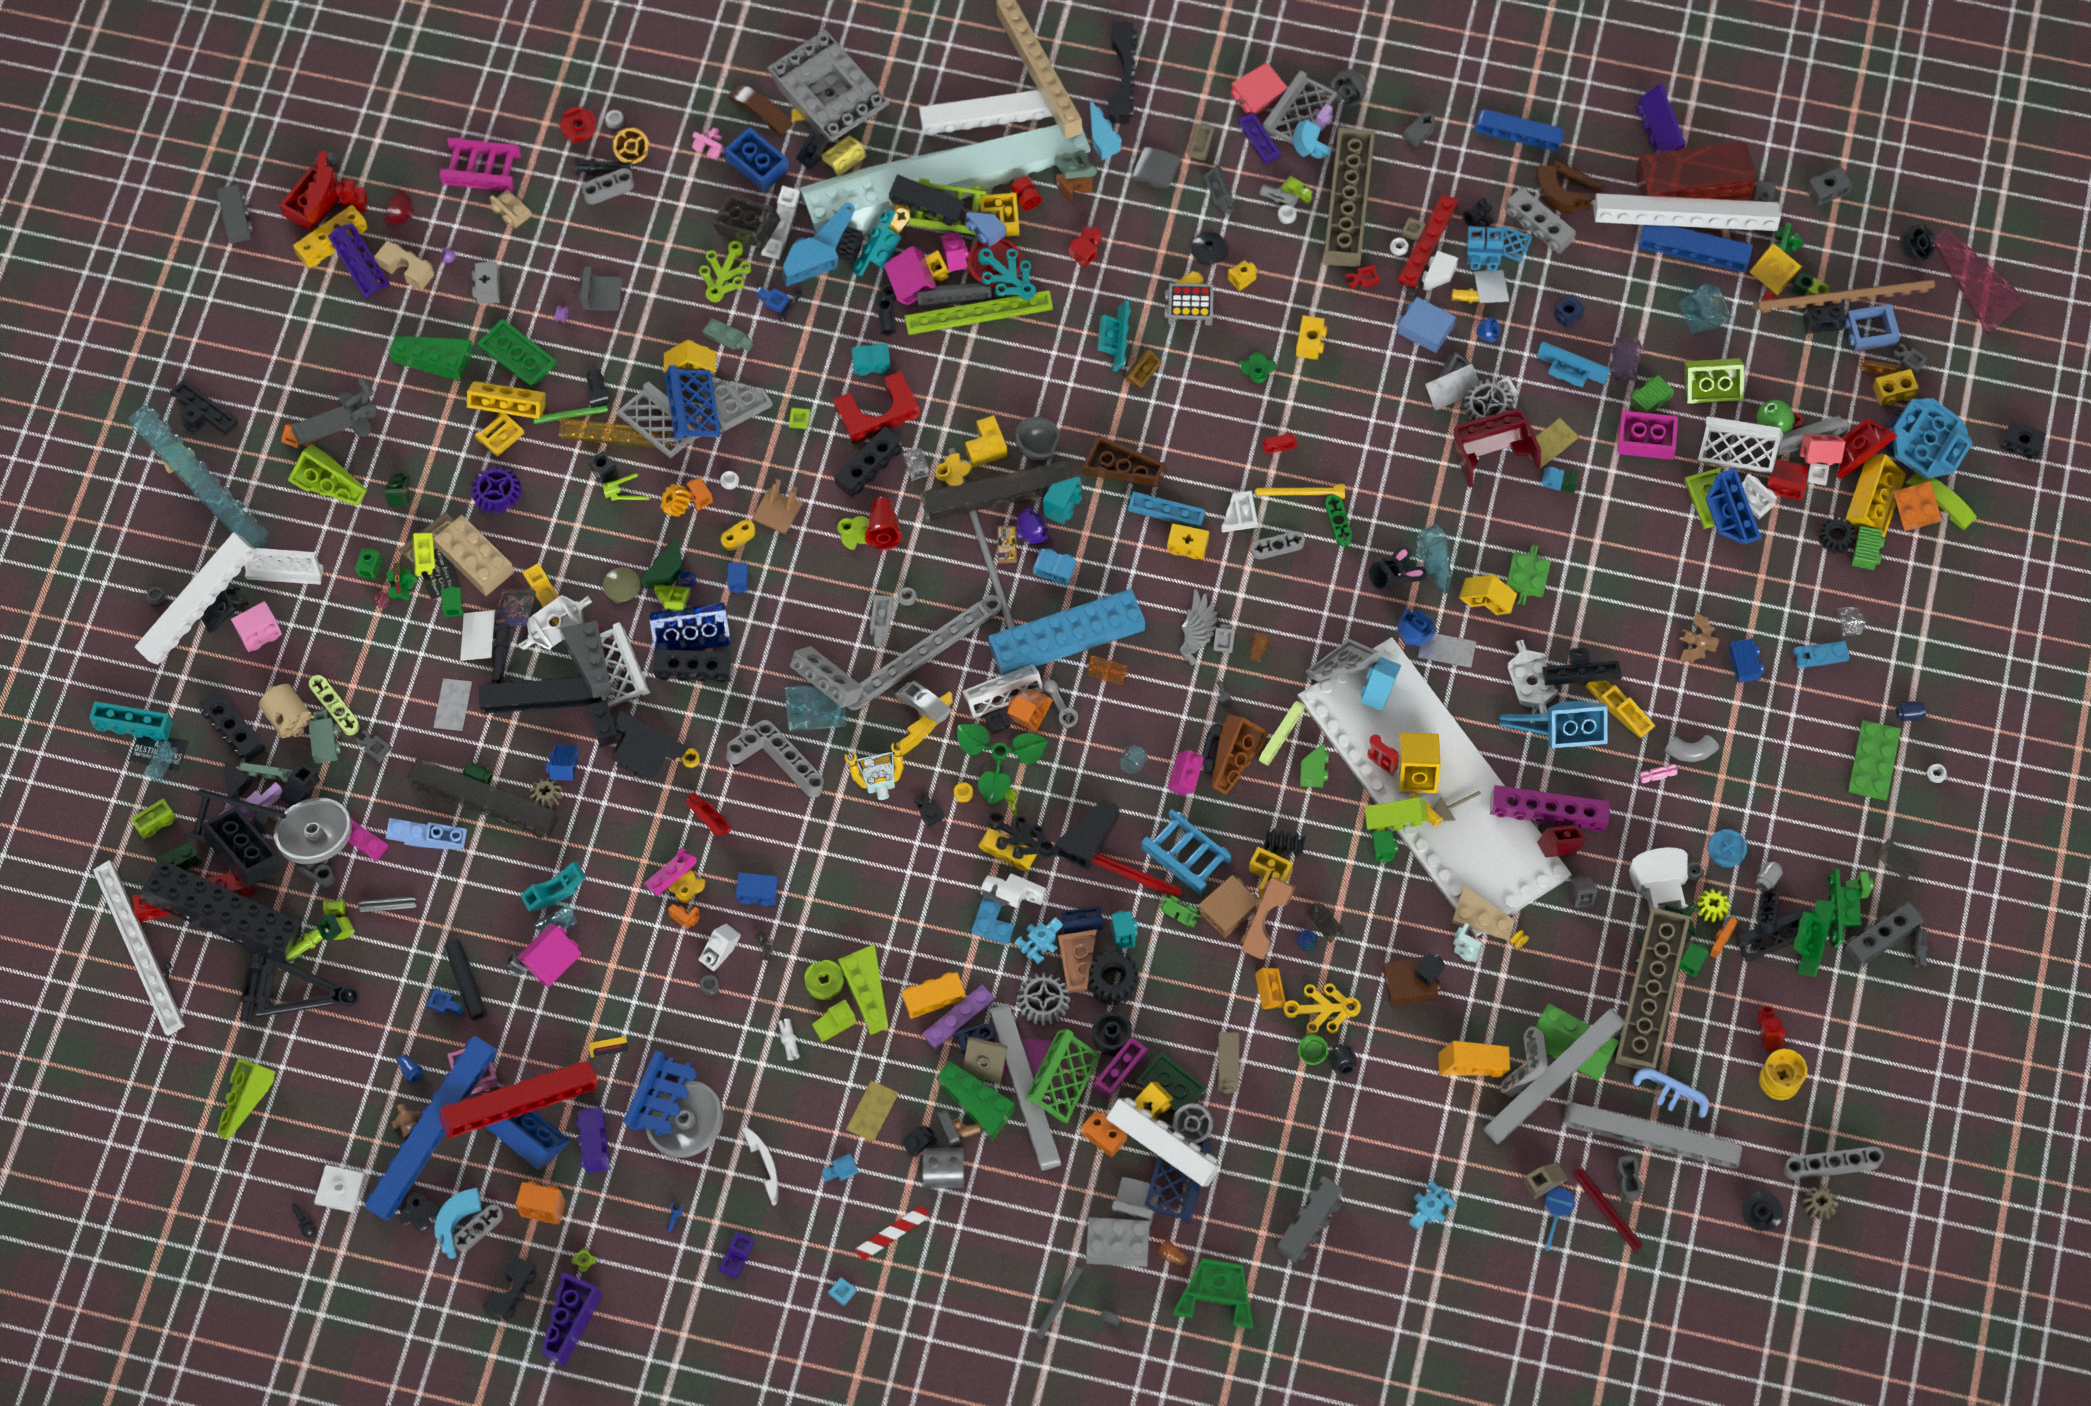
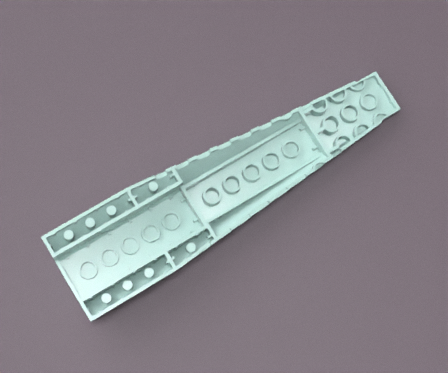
(967, 166)

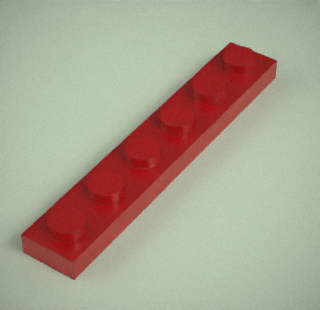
(1428, 241)

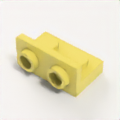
(844, 155)

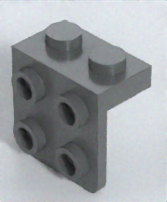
(599, 291)

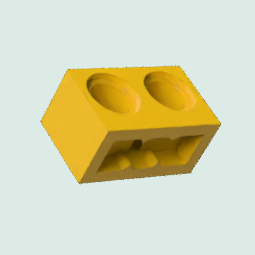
(1894, 383)

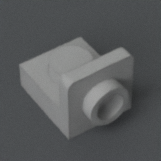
(1224, 638)

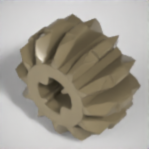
(545, 799)
(1820, 1211)

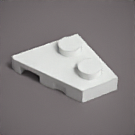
(1240, 513)

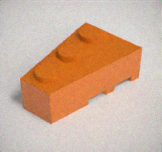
(1029, 709)

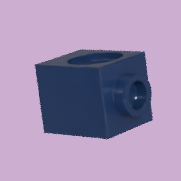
(1570, 304)

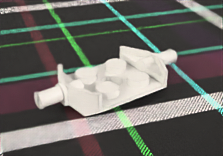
(539, 626)
(1529, 665)

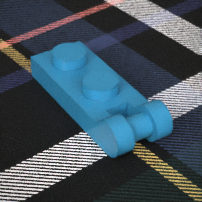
(1821, 654)

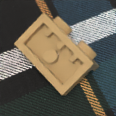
(510, 208)

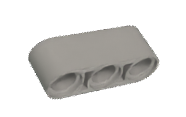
(613, 180)

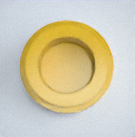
(963, 792)

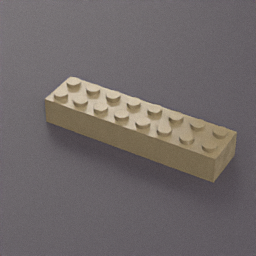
(1349, 197)
(1652, 989)

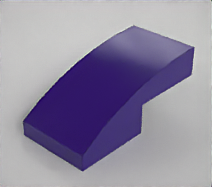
(737, 1255)

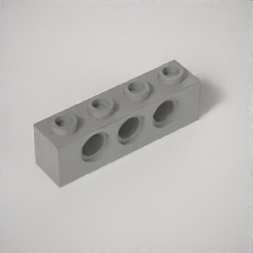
(1523, 200)
(826, 676)

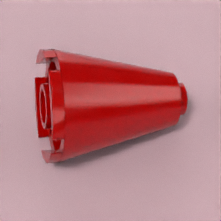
(883, 525)

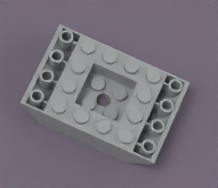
(825, 67)

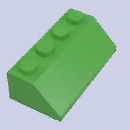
(1563, 1030)

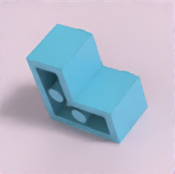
(1381, 680)

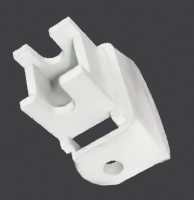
(1662, 874)

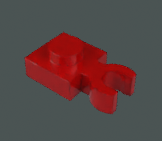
(1365, 276)

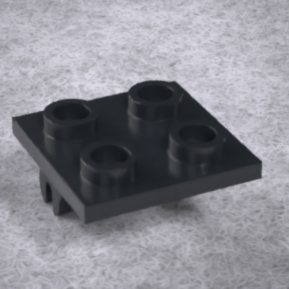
(222, 608)

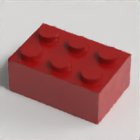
(293, 205)

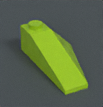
(322, 474)
(248, 1088)

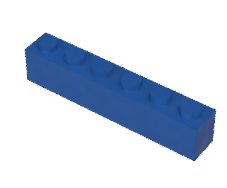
(1696, 246)

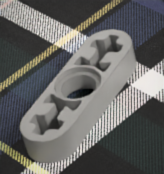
(1280, 538)
(493, 1222)

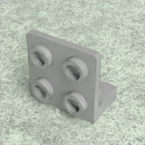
(1131, 1200)

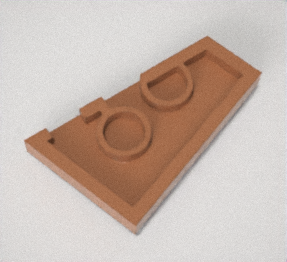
(1077, 957)

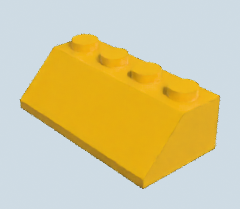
(1874, 494)

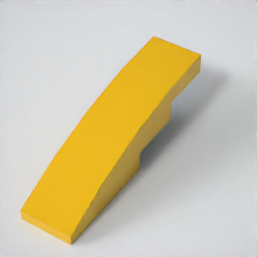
(1622, 708)
(921, 728)

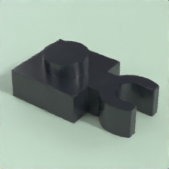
(929, 811)

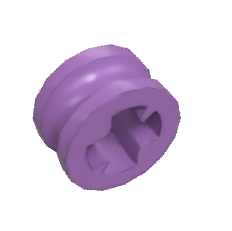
(561, 313)

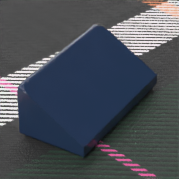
(1081, 920)

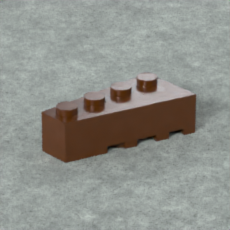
(1123, 464)

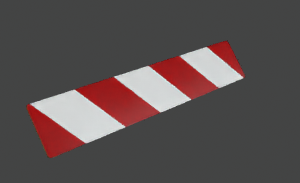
(892, 1232)

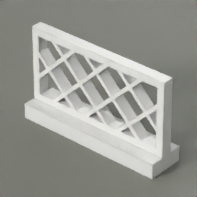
(1744, 430)
(286, 571)
(631, 665)

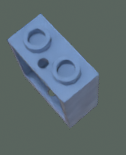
(1889, 320)

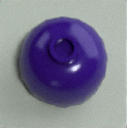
(1031, 527)

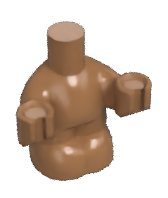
(405, 1120)

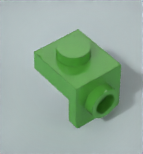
(1864, 884)

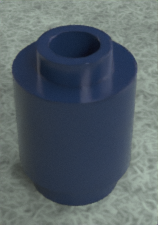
(1911, 711)

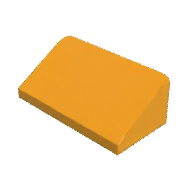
(1270, 988)

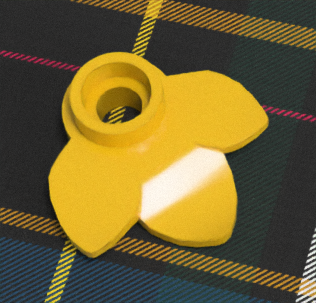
(954, 469)
(688, 884)

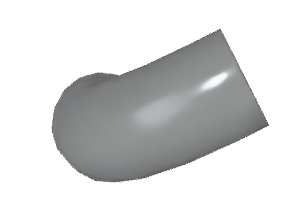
(1692, 751)

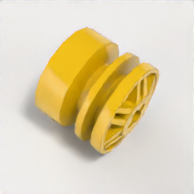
(1787, 1065)

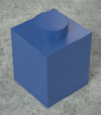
(738, 577)

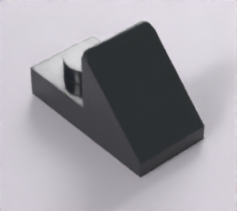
(812, 149)

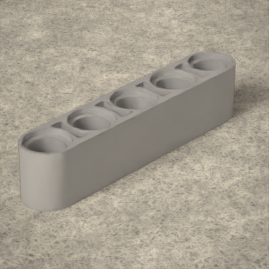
(1841, 1157)

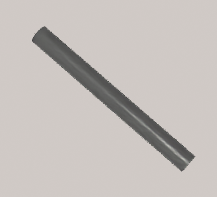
(1058, 1303)

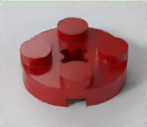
(581, 133)

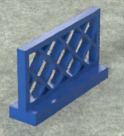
(677, 401)

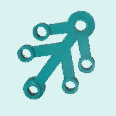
(1008, 276)

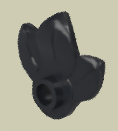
(419, 1215)

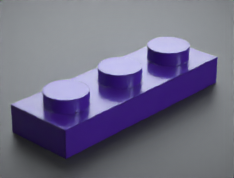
(1259, 138)

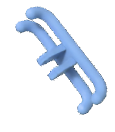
(1674, 1085)

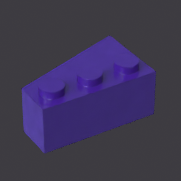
(593, 1140)

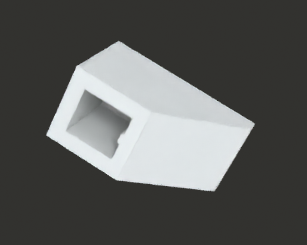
(1440, 271)
(719, 946)

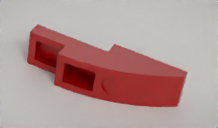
(319, 190)

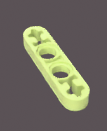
(333, 705)
(1282, 733)

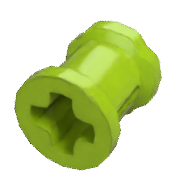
(334, 907)

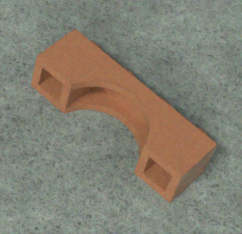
(1258, 941)

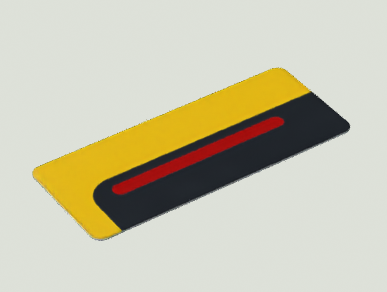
(608, 1047)

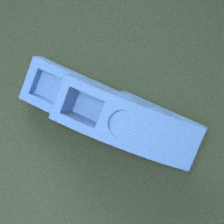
(424, 835)

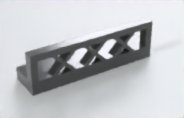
(954, 295)

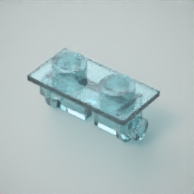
(160, 761)
(562, 917)

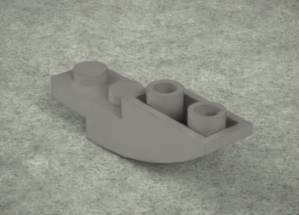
(924, 701)

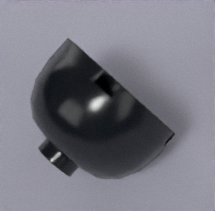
(1917, 243)

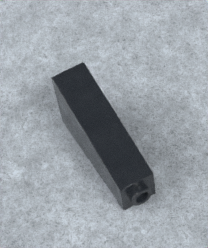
(1087, 836)

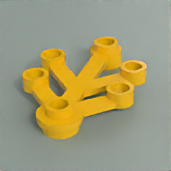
(1324, 1007)

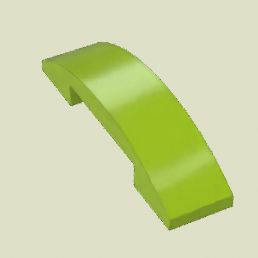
(1948, 501)

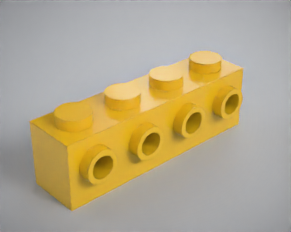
(317, 244)

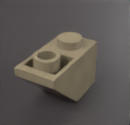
(1544, 1179)

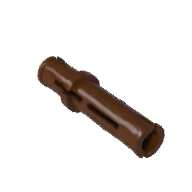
(1577, 176)

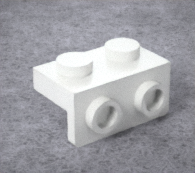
(1759, 497)

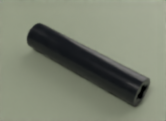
(465, 980)

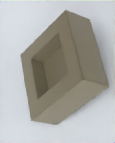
(1413, 229)

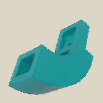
(555, 890)

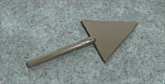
(1444, 810)

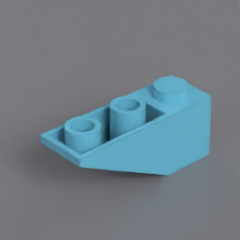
(1103, 137)

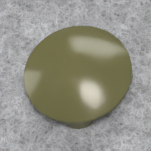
(621, 585)

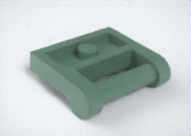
(1070, 167)

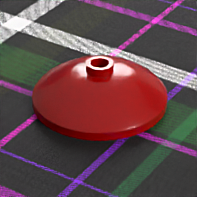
(999, 252)

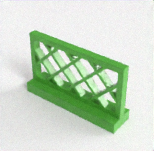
(1051, 1064)

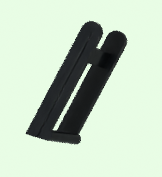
(260, 820)

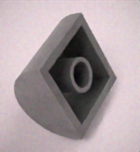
(943, 1167)

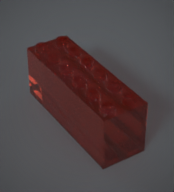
(1698, 173)

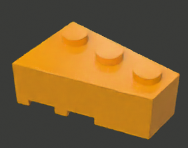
(1473, 1060)

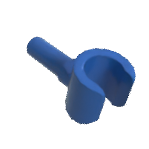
(675, 1214)

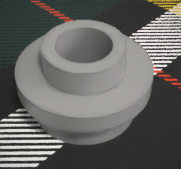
(907, 592)

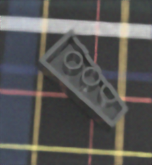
(587, 652)
(1311, 1220)

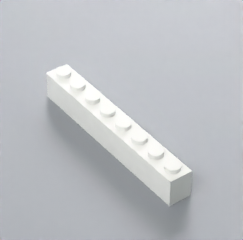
(983, 112)
(195, 598)

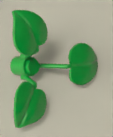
(993, 785)

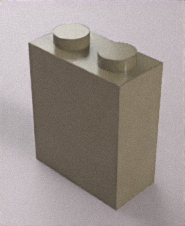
(1228, 1062)

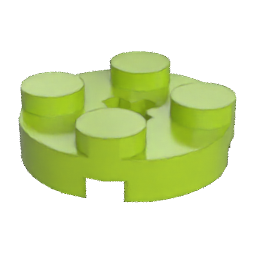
(822, 969)

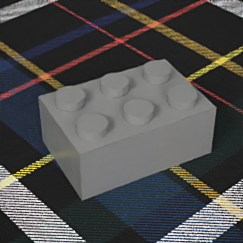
(1117, 1242)

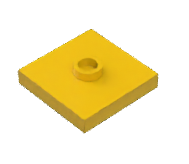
(1775, 269)

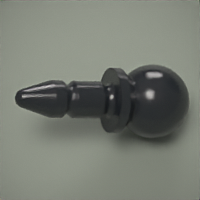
(308, 1228)

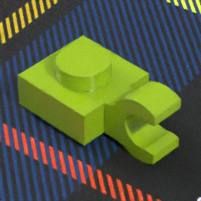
(1297, 188)

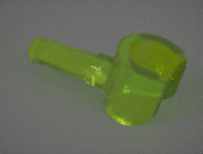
(1010, 795)

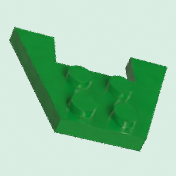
(1219, 1284)

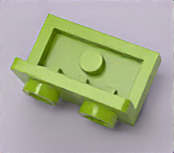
(153, 819)

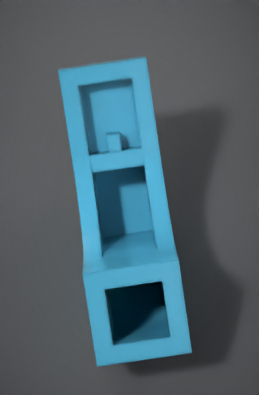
(454, 1210)

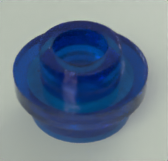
(686, 574)

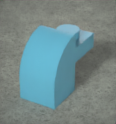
(1306, 140)

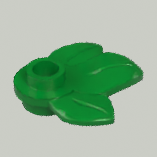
(1257, 367)

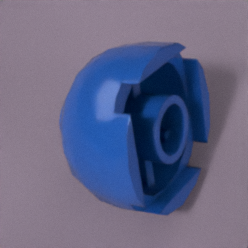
(1415, 628)

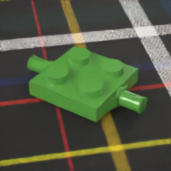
(1528, 574)

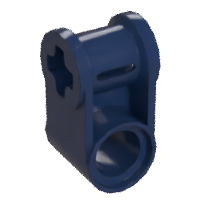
(974, 1032)

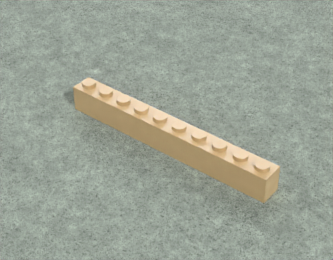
(1039, 68)

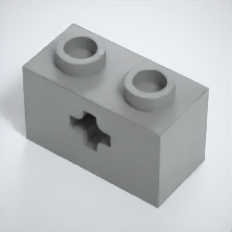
(486, 283)

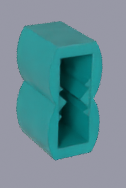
(871, 359)

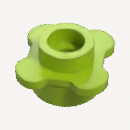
(583, 1254)

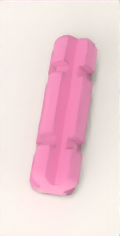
(1658, 773)

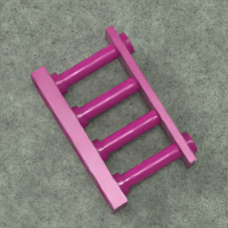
(480, 180)

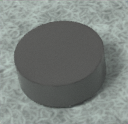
(709, 985)
(1110, 1318)

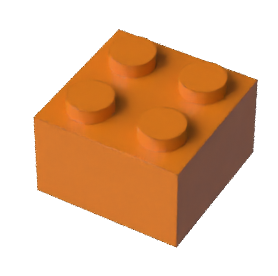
(1917, 506)
(540, 1202)

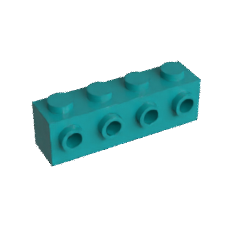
(131, 721)

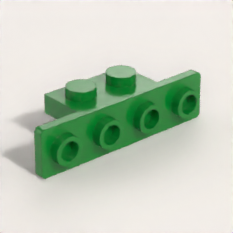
(1846, 909)
(1812, 937)

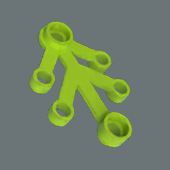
(724, 273)

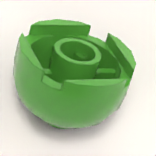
(1776, 414)

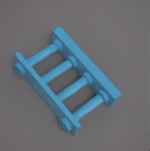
(1182, 870)

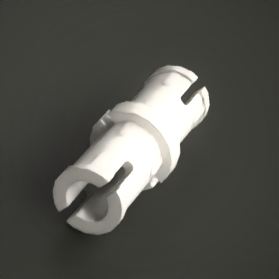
(788, 1039)

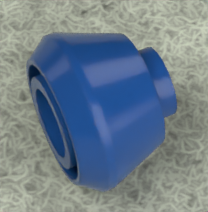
(1489, 329)

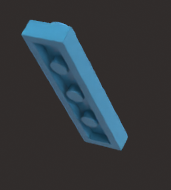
(1166, 510)

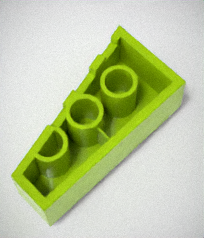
(864, 982)

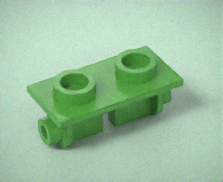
(1187, 914)

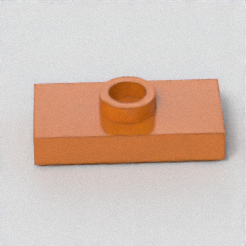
(1722, 937)

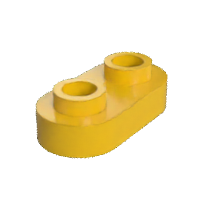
(738, 534)

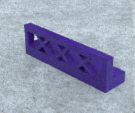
(355, 260)

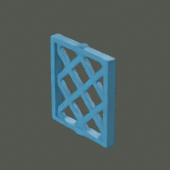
(1524, 248)

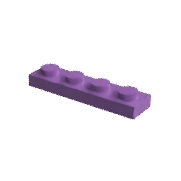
(958, 1017)

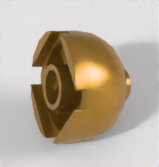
(630, 145)

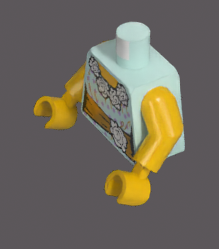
(877, 772)

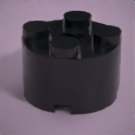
(1111, 1022)

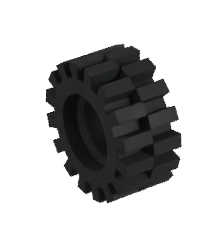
(850, 244)
(1836, 545)

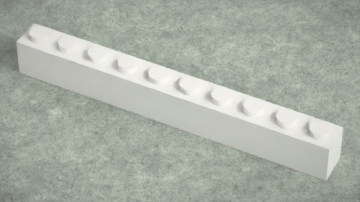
(1686, 212)

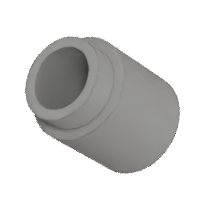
(1768, 876)

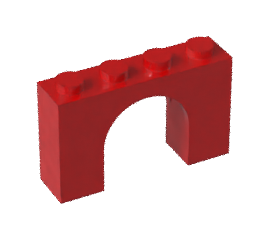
(862, 426)

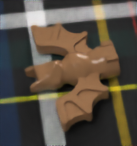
(1703, 641)

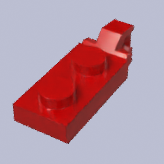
(708, 815)

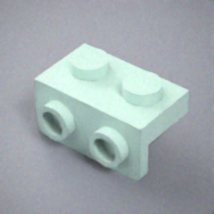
(1466, 946)

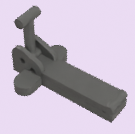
(352, 412)

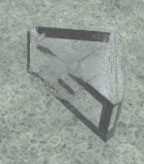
(1851, 621)

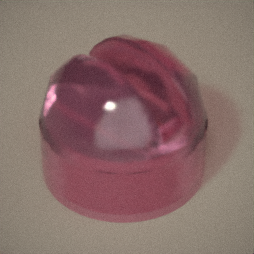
(385, 601)

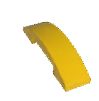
(540, 583)

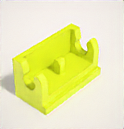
(423, 553)

